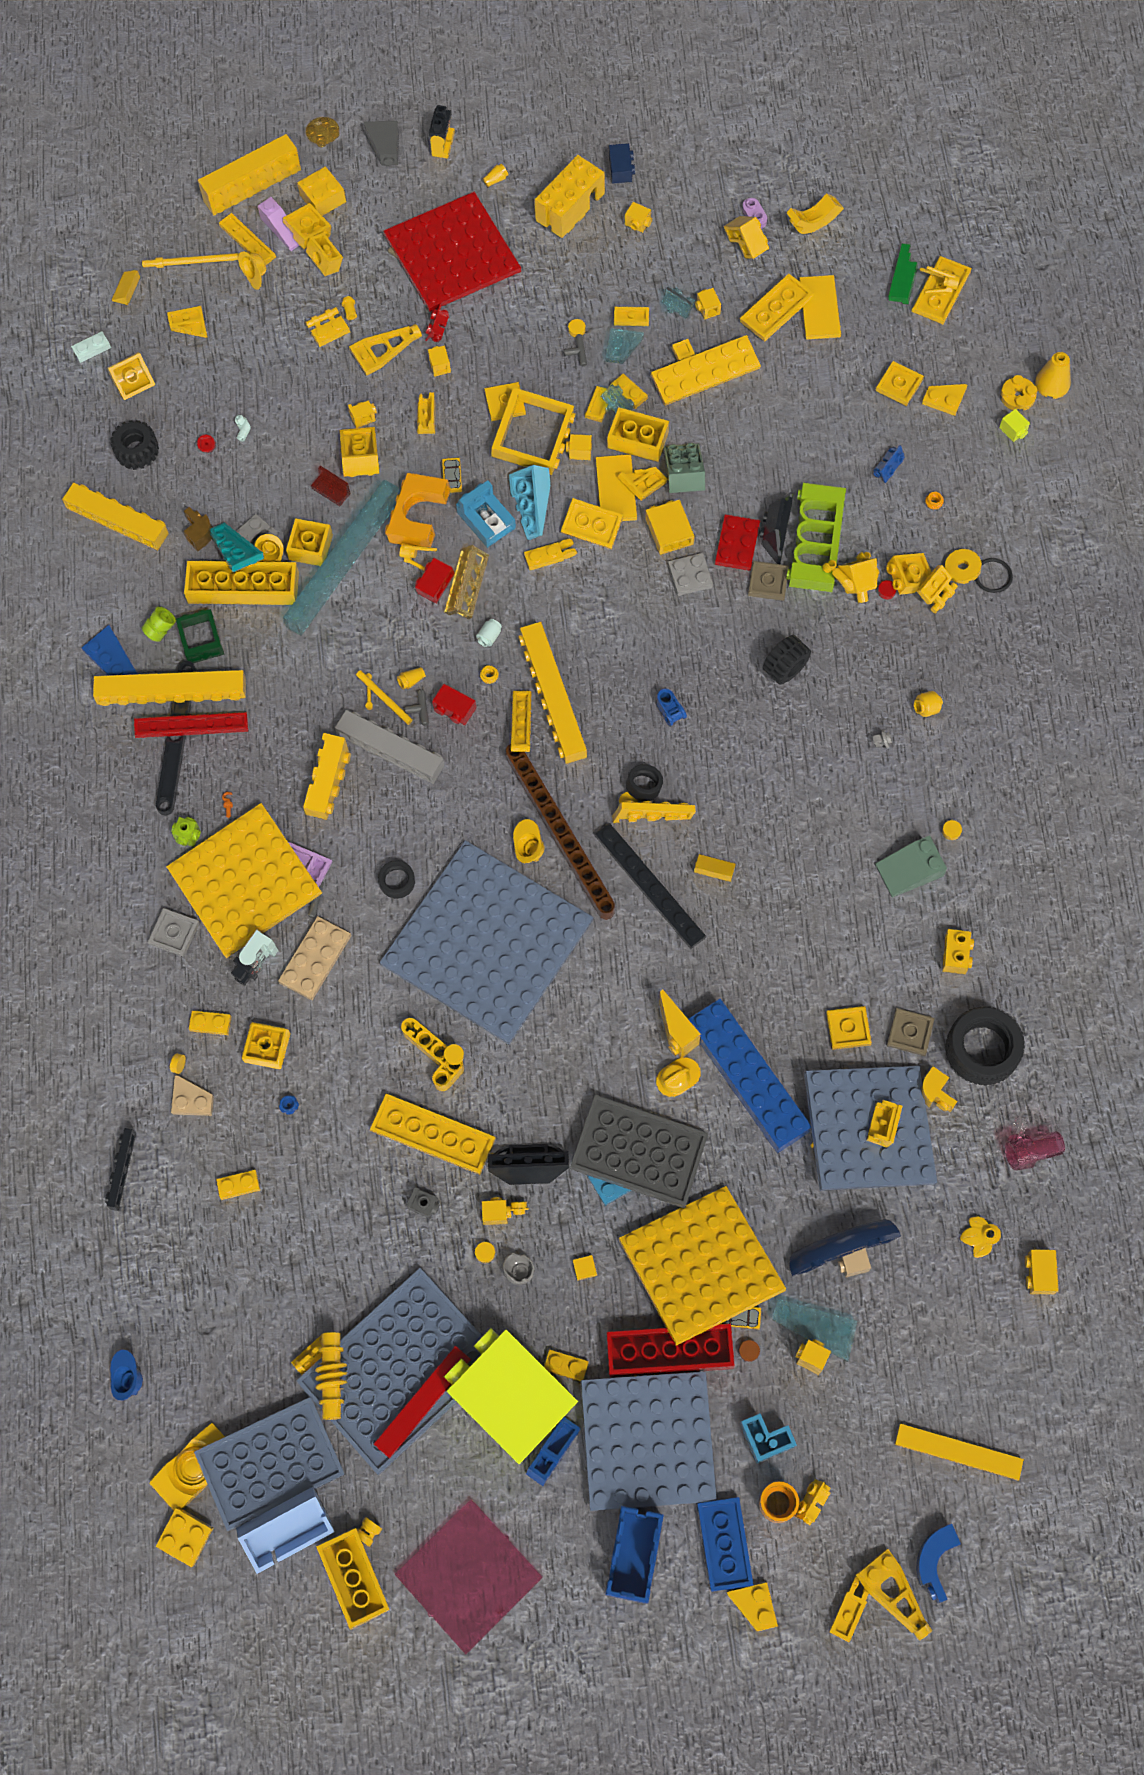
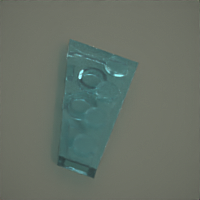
(830, 1329)

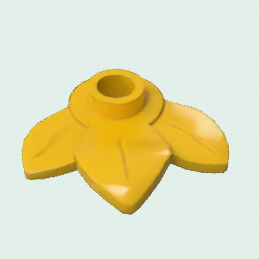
(977, 1236)

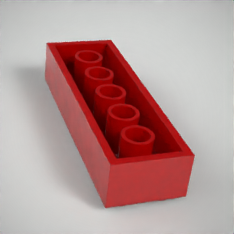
(656, 1352)

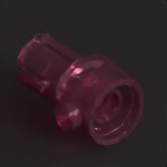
(1026, 1151)

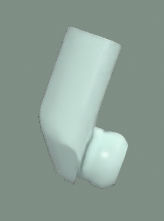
(244, 427)

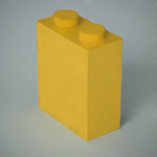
(669, 527)

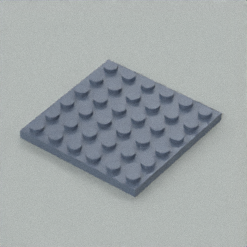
(840, 1118)
(648, 1441)

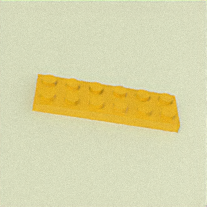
(705, 370)
(433, 1134)

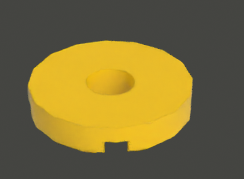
(963, 556)

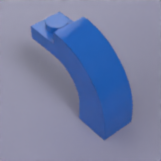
(928, 1558)

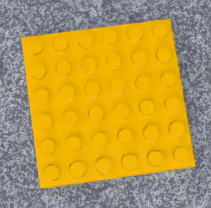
(244, 880)
(701, 1265)

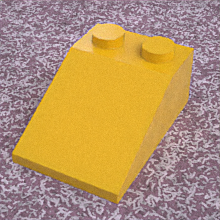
(359, 451)
(679, 1030)

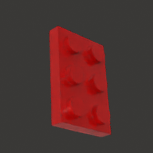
(737, 542)

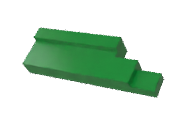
(903, 277)

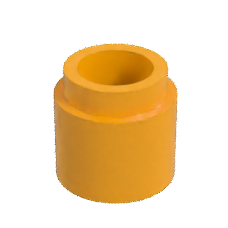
(791, 1495)

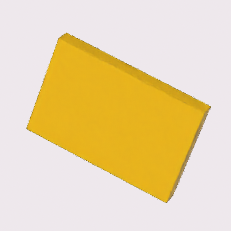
(592, 523)

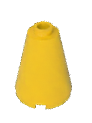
(1055, 376)

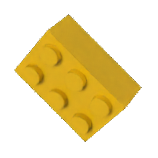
(638, 434)

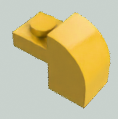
(932, 1090)

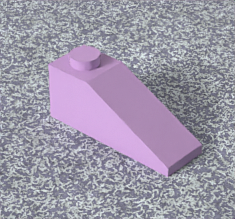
(273, 216)

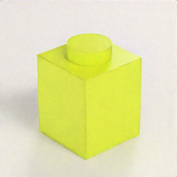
(1015, 425)

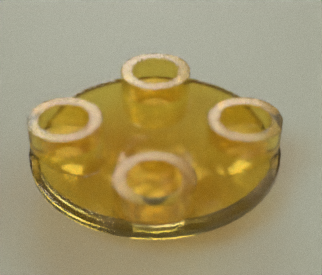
(322, 131)

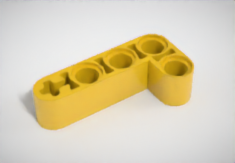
(430, 1049)

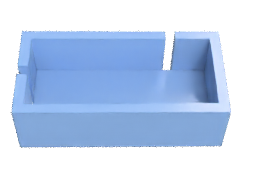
(284, 1529)

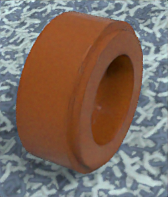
(749, 1351)

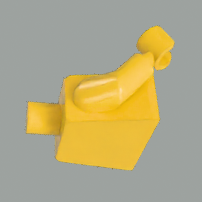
(856, 576)

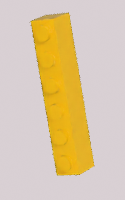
(115, 516)

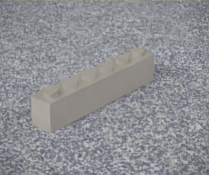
(390, 746)

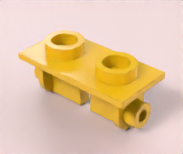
(309, 1356)
(816, 1493)

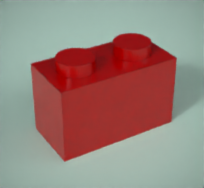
(434, 580)
(454, 705)

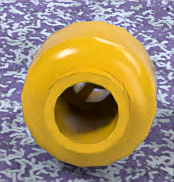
(928, 704)

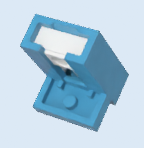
(480, 502)

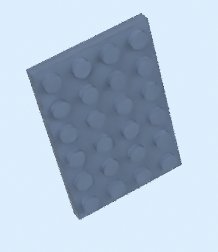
(268, 1463)

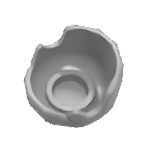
(518, 1269)

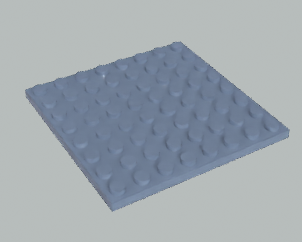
(487, 942)

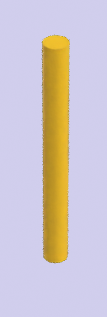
(384, 697)

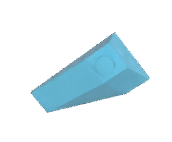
(531, 492)

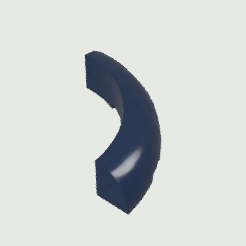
(842, 1244)

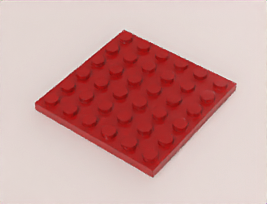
(452, 251)

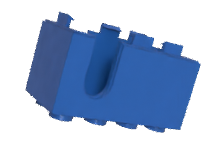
(634, 1555)

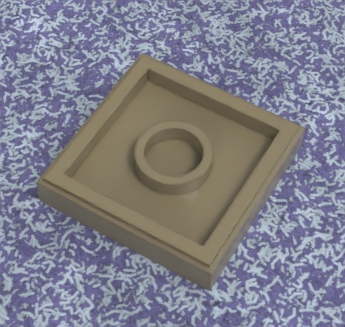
(768, 580)
(910, 1032)

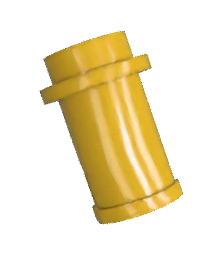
(348, 304)

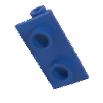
(892, 459)

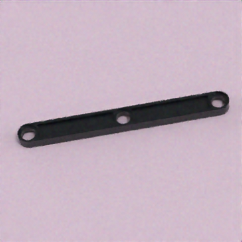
(173, 756)

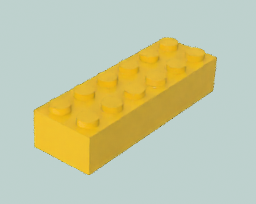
(249, 174)
(255, 584)

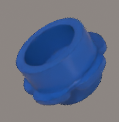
(286, 1100)

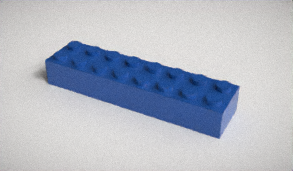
(750, 1076)

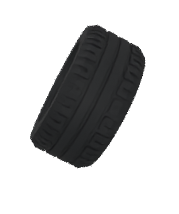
(994, 1020)

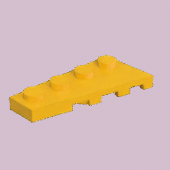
(652, 811)

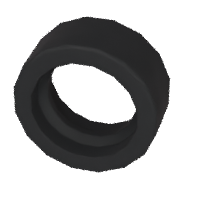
(648, 771)
(397, 893)

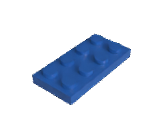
(725, 1544)

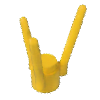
(950, 280)
(409, 551)

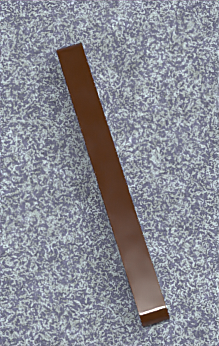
(564, 837)

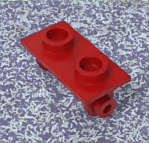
(433, 330)

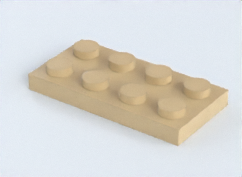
(314, 958)

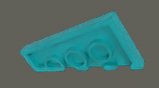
(235, 548)

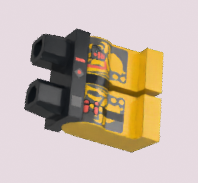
(440, 132)

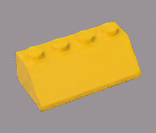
(352, 1578)

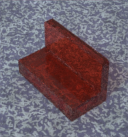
(331, 486)

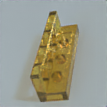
(463, 578)

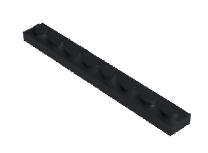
(650, 886)

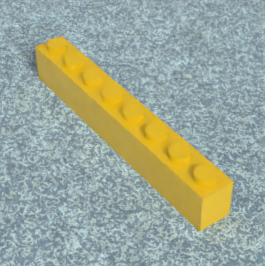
(169, 687)
(553, 693)

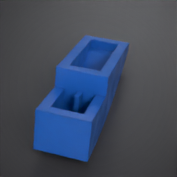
(553, 1451)

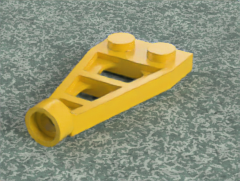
(366, 358)
(875, 1574)

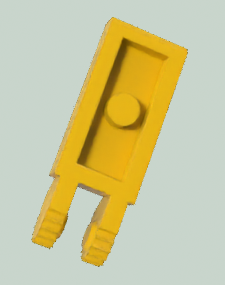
(549, 554)
(849, 1613)

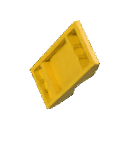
(182, 1476)

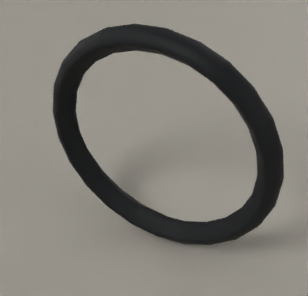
(1004, 587)

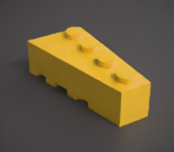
(327, 777)

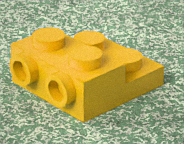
(306, 223)
(908, 572)

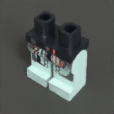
(253, 957)

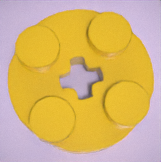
(1022, 385)

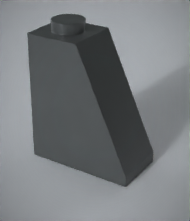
(384, 140)

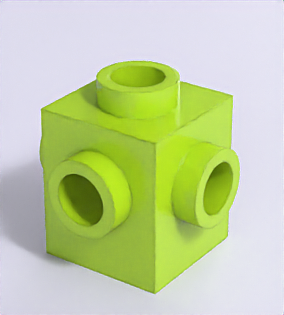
(186, 831)

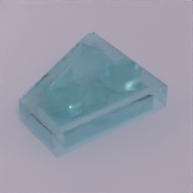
(622, 344)

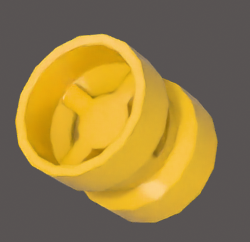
(371, 1528)

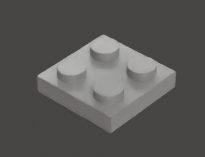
(690, 574)
(173, 932)

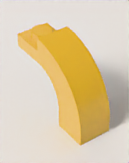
(817, 216)

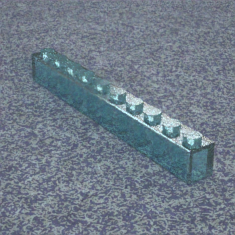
(341, 558)

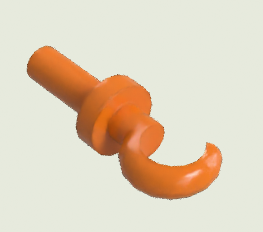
(227, 804)

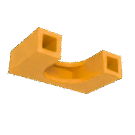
(415, 489)

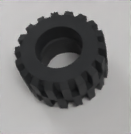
(131, 433)
(786, 659)

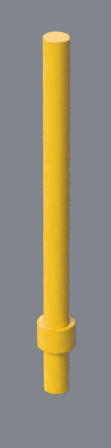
(159, 262)

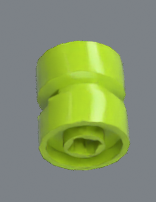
(158, 624)

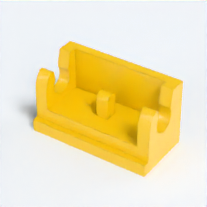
(426, 414)
(884, 1123)

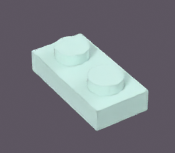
(91, 347)

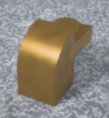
(199, 532)

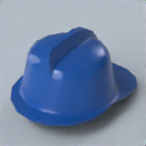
(125, 1377)

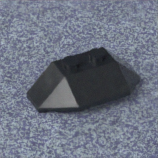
(776, 526)
(528, 1163)

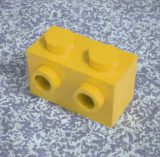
(957, 951)
(812, 1356)

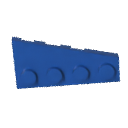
(109, 654)

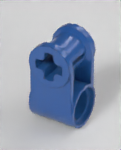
(671, 710)

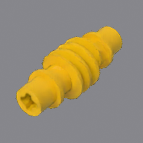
(330, 1376)

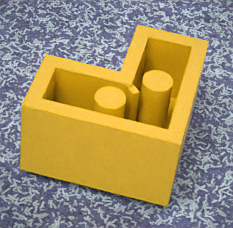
(748, 234)

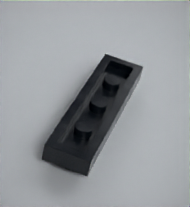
(122, 1163)

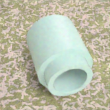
(489, 633)

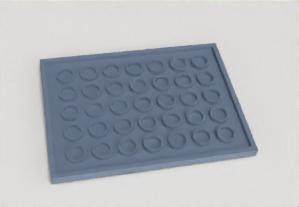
(391, 1360)

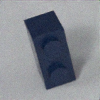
(620, 163)

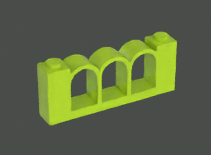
(818, 498)

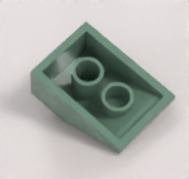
(911, 867)

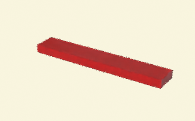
(190, 725)
(419, 1405)

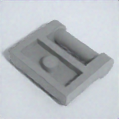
(255, 528)

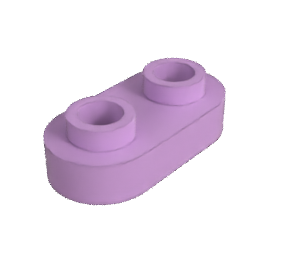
(755, 210)

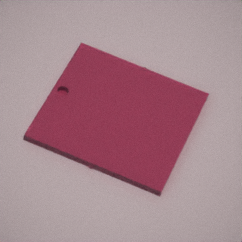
(468, 1576)

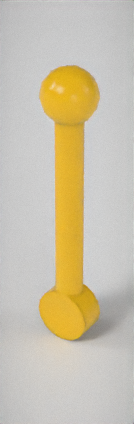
(369, 705)

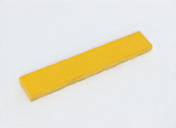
(959, 1452)

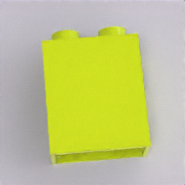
(509, 1394)

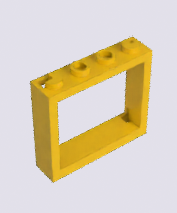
(543, 402)

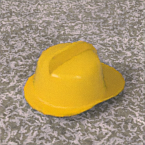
(252, 267)
(271, 548)
(528, 841)
(678, 1077)

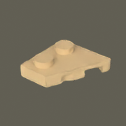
(190, 1099)

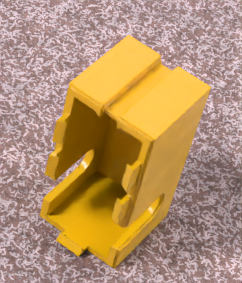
(568, 196)

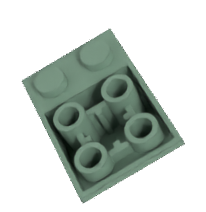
(684, 468)

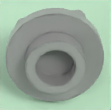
(884, 739)

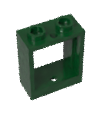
(204, 651)

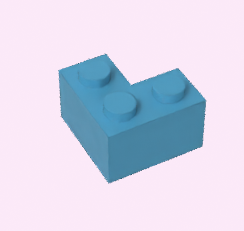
(766, 1444)

